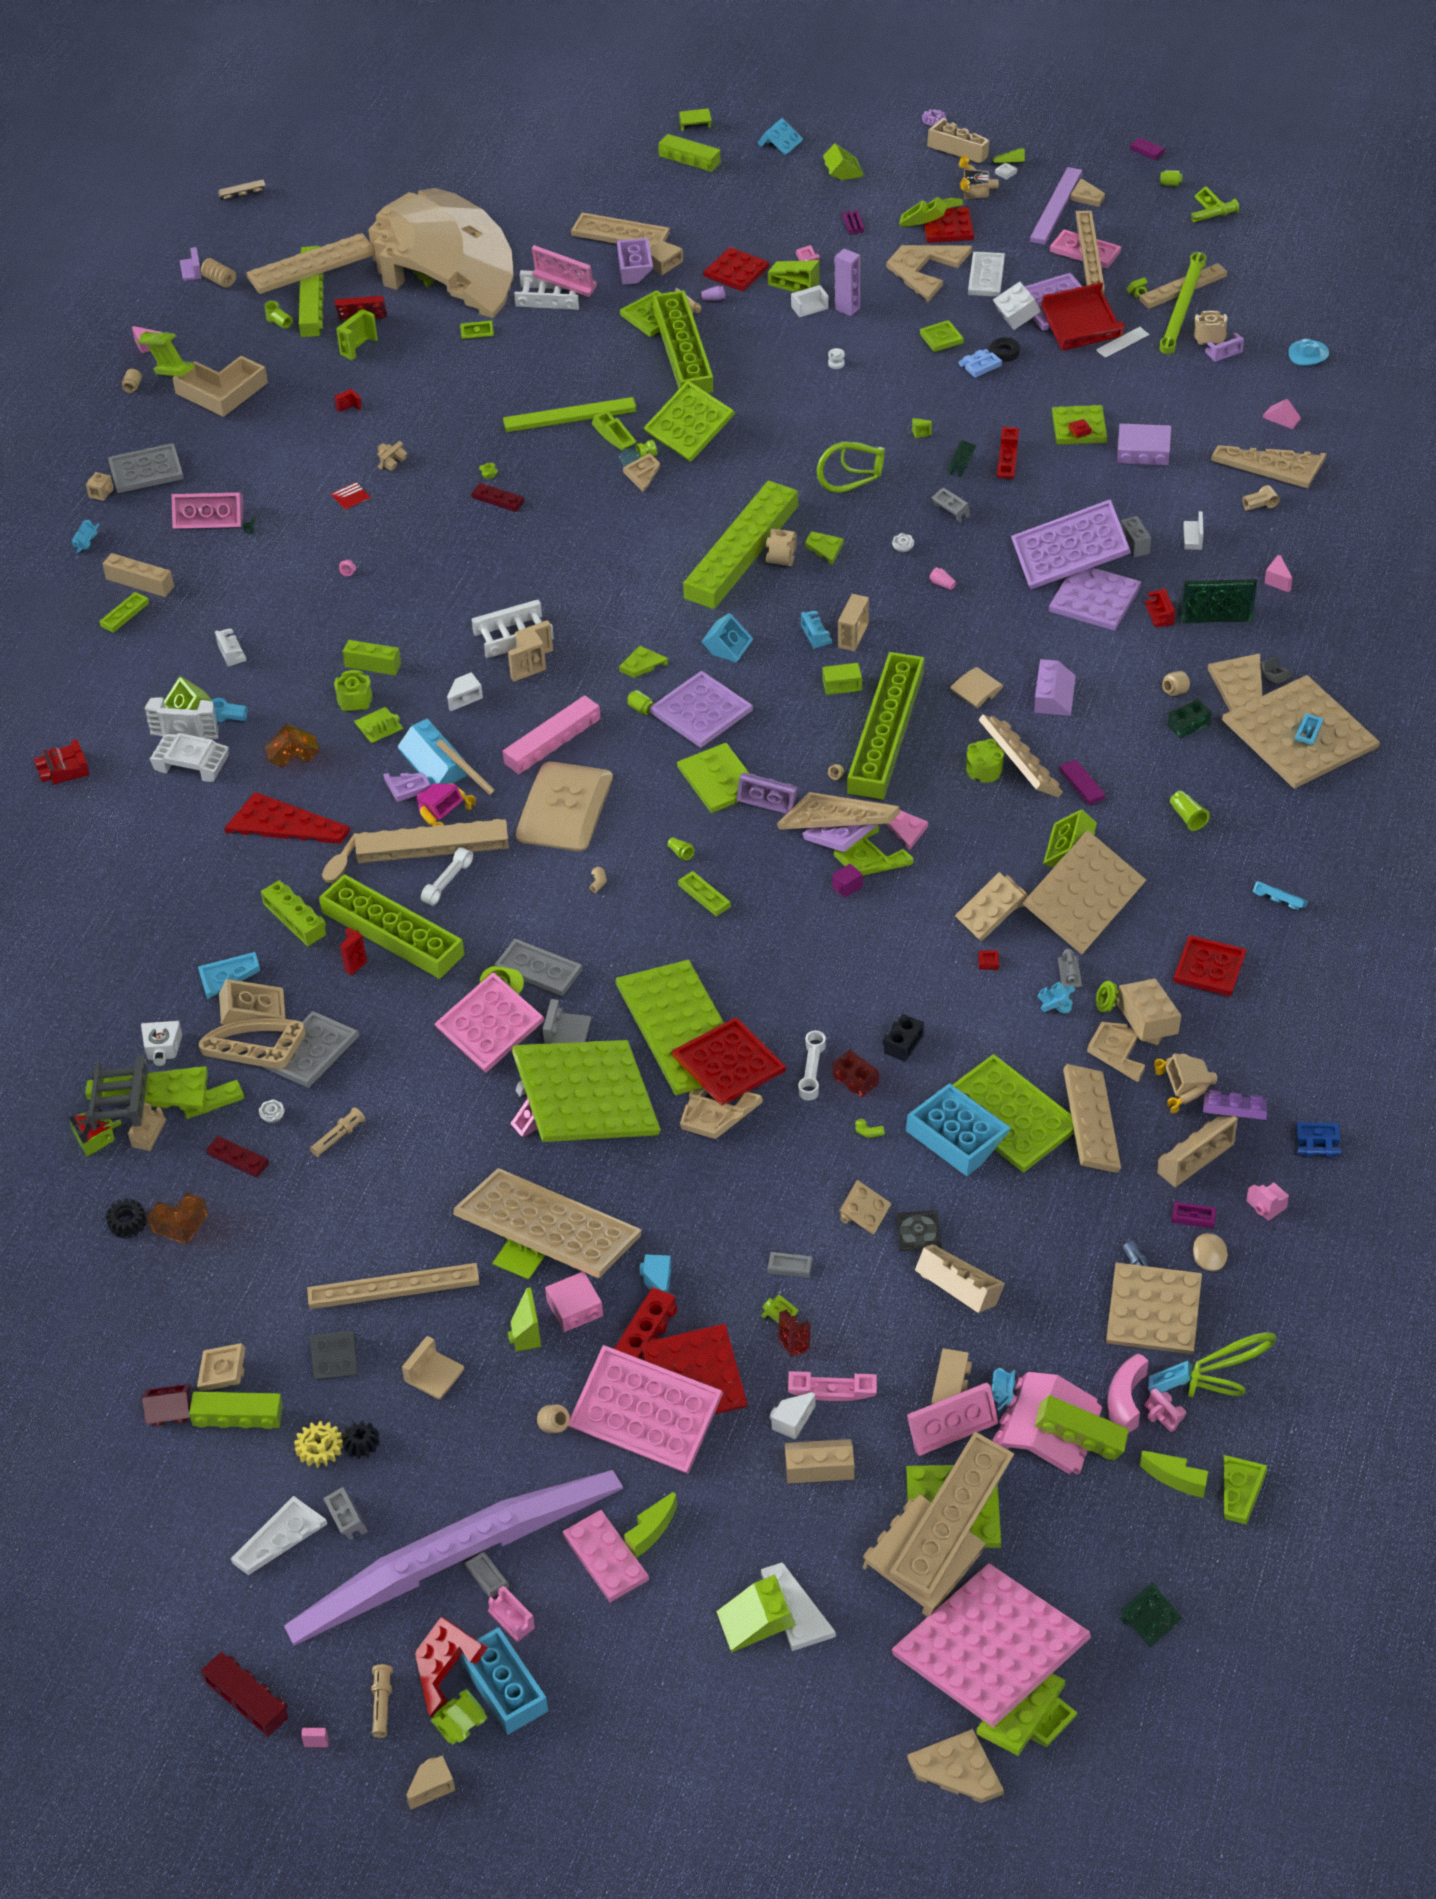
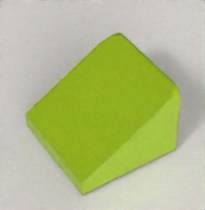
(921, 427)

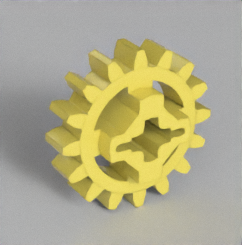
(318, 1444)

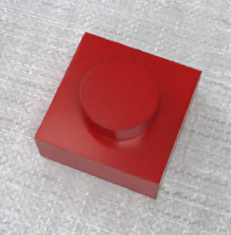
(1080, 428)

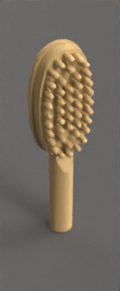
(338, 863)

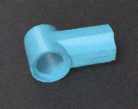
(229, 711)

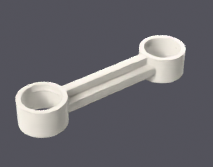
(461, 859)
(812, 1065)

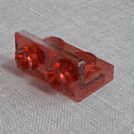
(792, 1335)

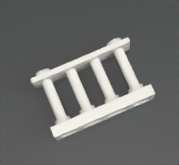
(541, 299)
(502, 619)

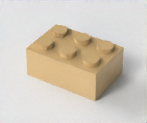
(1148, 1009)

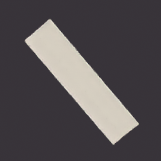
(1122, 342)

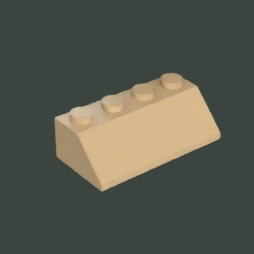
(1198, 1150)

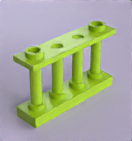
(166, 355)

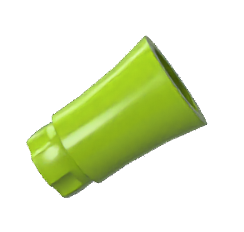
(1190, 811)

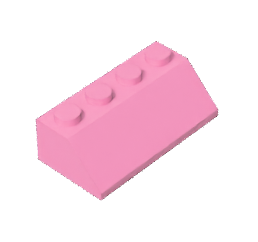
(207, 510)

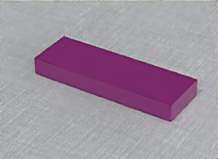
(1082, 782)

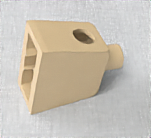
(665, 256)

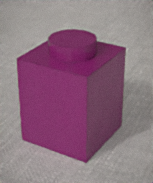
(847, 880)

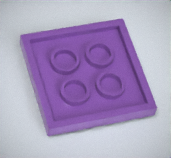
(1235, 1105)

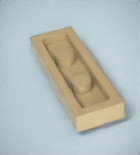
(241, 190)

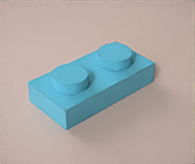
(1171, 1377)

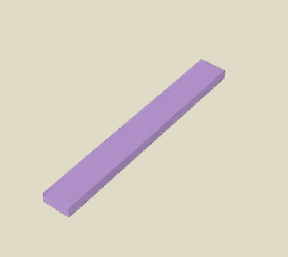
(1055, 206)

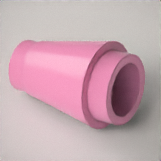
(942, 579)

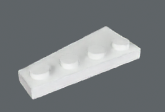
(284, 1530)
(810, 1623)

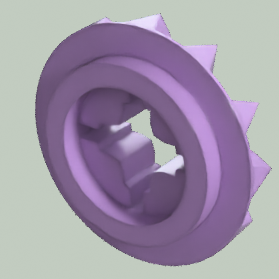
(929, 117)

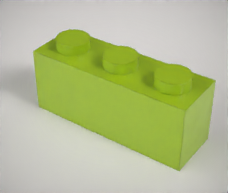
(372, 657)

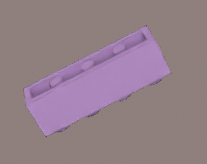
(847, 282)

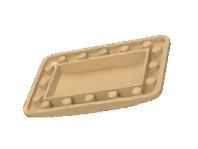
(564, 806)

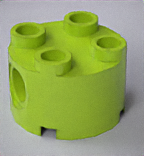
(353, 691)
(985, 761)
(458, 1717)

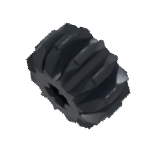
(360, 1439)

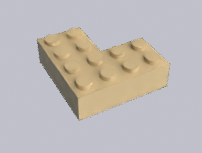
(224, 389)

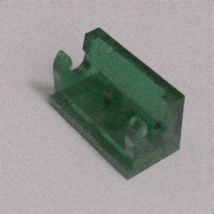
(961, 457)

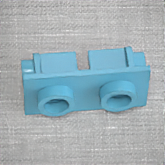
(82, 539)
(1003, 1387)

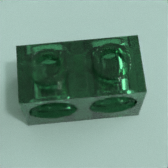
(1189, 718)

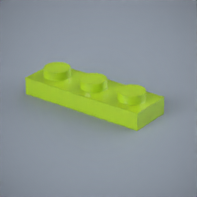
(124, 612)
(704, 893)
(218, 1097)

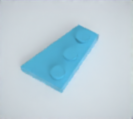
(235, 968)

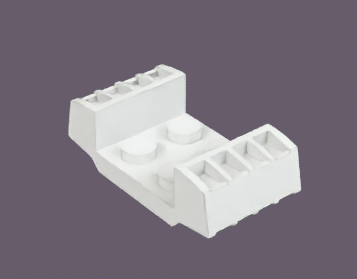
(173, 721)
(190, 753)

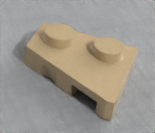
(1087, 194)
(642, 471)

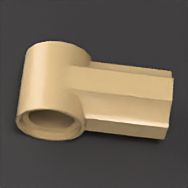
(1265, 496)

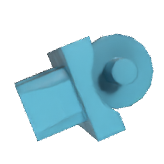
(1056, 998)

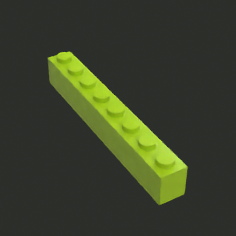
(311, 302)

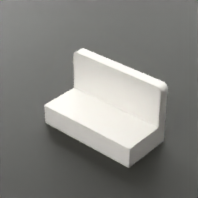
(1193, 533)

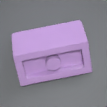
(191, 267)

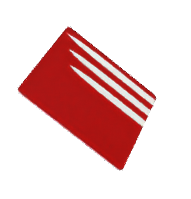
(350, 495)

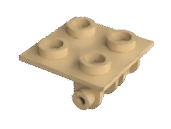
(864, 1207)

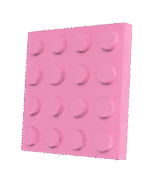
(489, 1022)

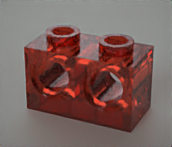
(855, 1073)

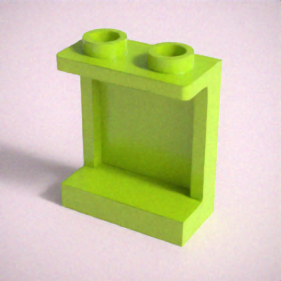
(356, 332)

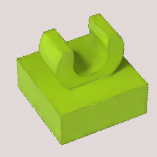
(1136, 286)

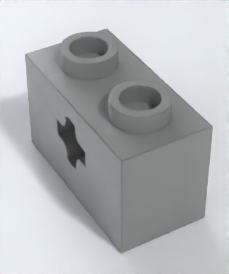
(1136, 536)

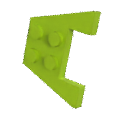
(870, 859)

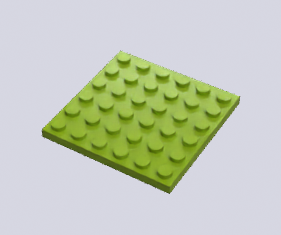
(585, 1090)

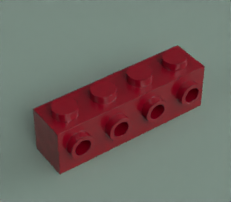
(245, 1694)

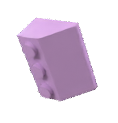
(634, 260)
(1144, 444)
(1054, 689)
(766, 793)

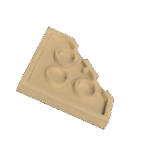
(958, 1767)

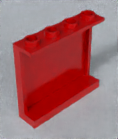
(1081, 316)

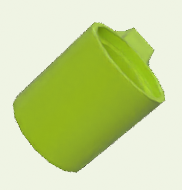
(277, 315)

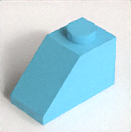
(656, 1271)

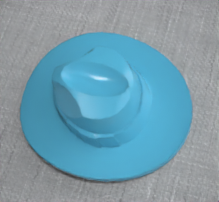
(1308, 352)

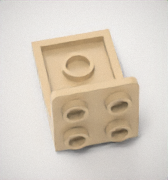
(991, 905)

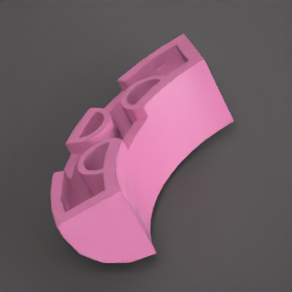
(1119, 1400)

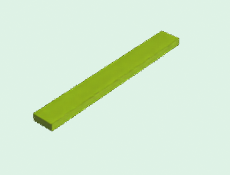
(568, 414)

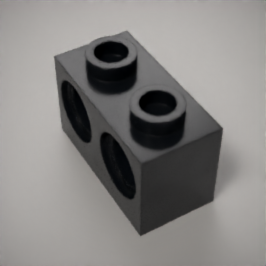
(903, 1037)

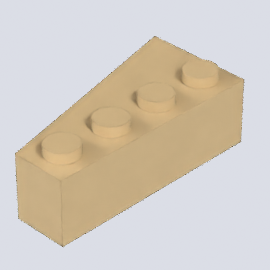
(957, 141)
(959, 1278)

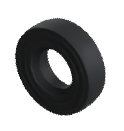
(1005, 356)

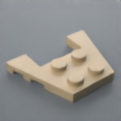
(1114, 1044)
(710, 1118)

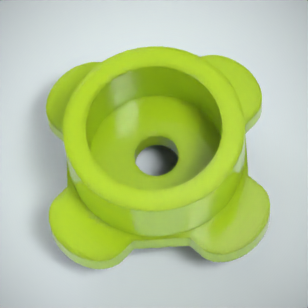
(488, 470)

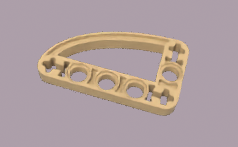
(276, 1058)

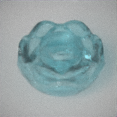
(628, 456)

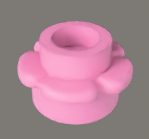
(347, 571)

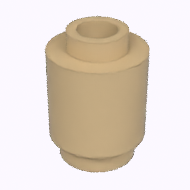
(131, 380)

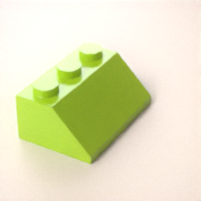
(1066, 834)

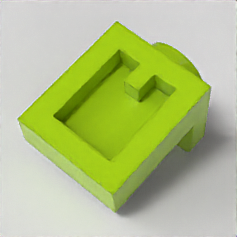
(778, 1304)

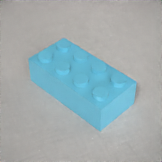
(505, 1683)

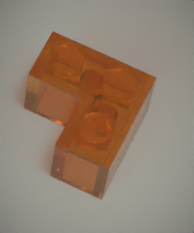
(289, 743)
(178, 1222)

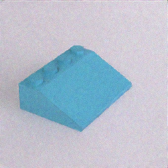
(956, 1129)

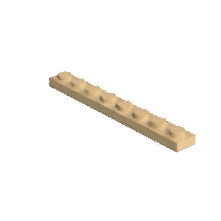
(1089, 248)
(393, 1286)

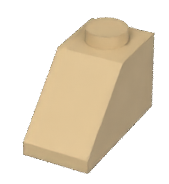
(430, 1782)

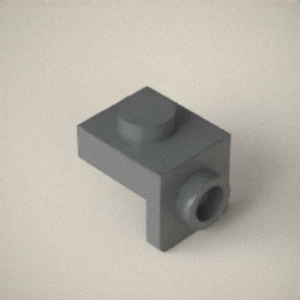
(1273, 671)

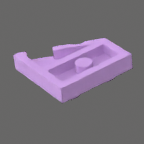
(406, 785)

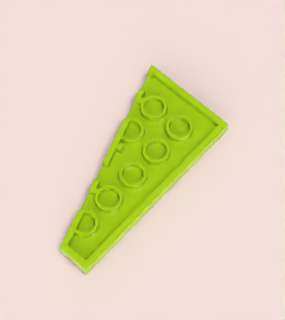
(167, 1088)

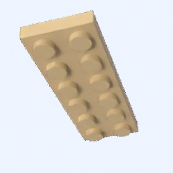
(614, 229)
(1021, 756)
(1091, 1118)

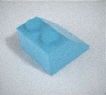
(727, 639)

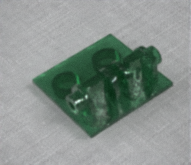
(1150, 1614)

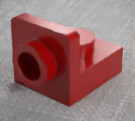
(347, 399)

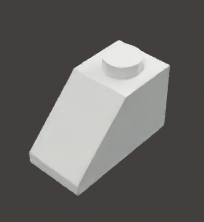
(464, 691)
(792, 1414)

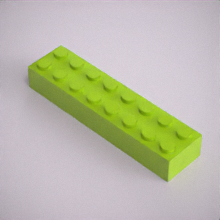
(682, 340)
(392, 926)

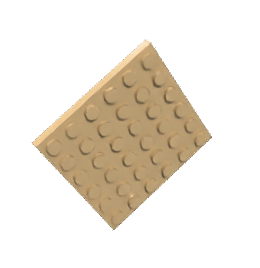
(1273, 722)

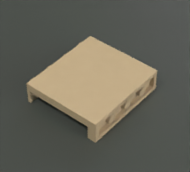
(893, 1542)

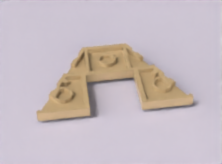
(911, 258)

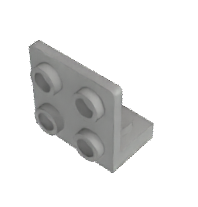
(564, 1027)

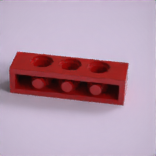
(645, 1319)

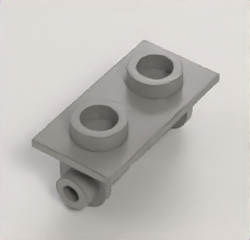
(1069, 969)

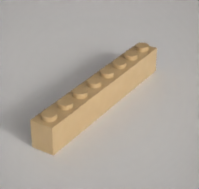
(431, 841)

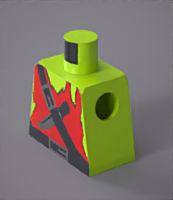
(93, 1140)

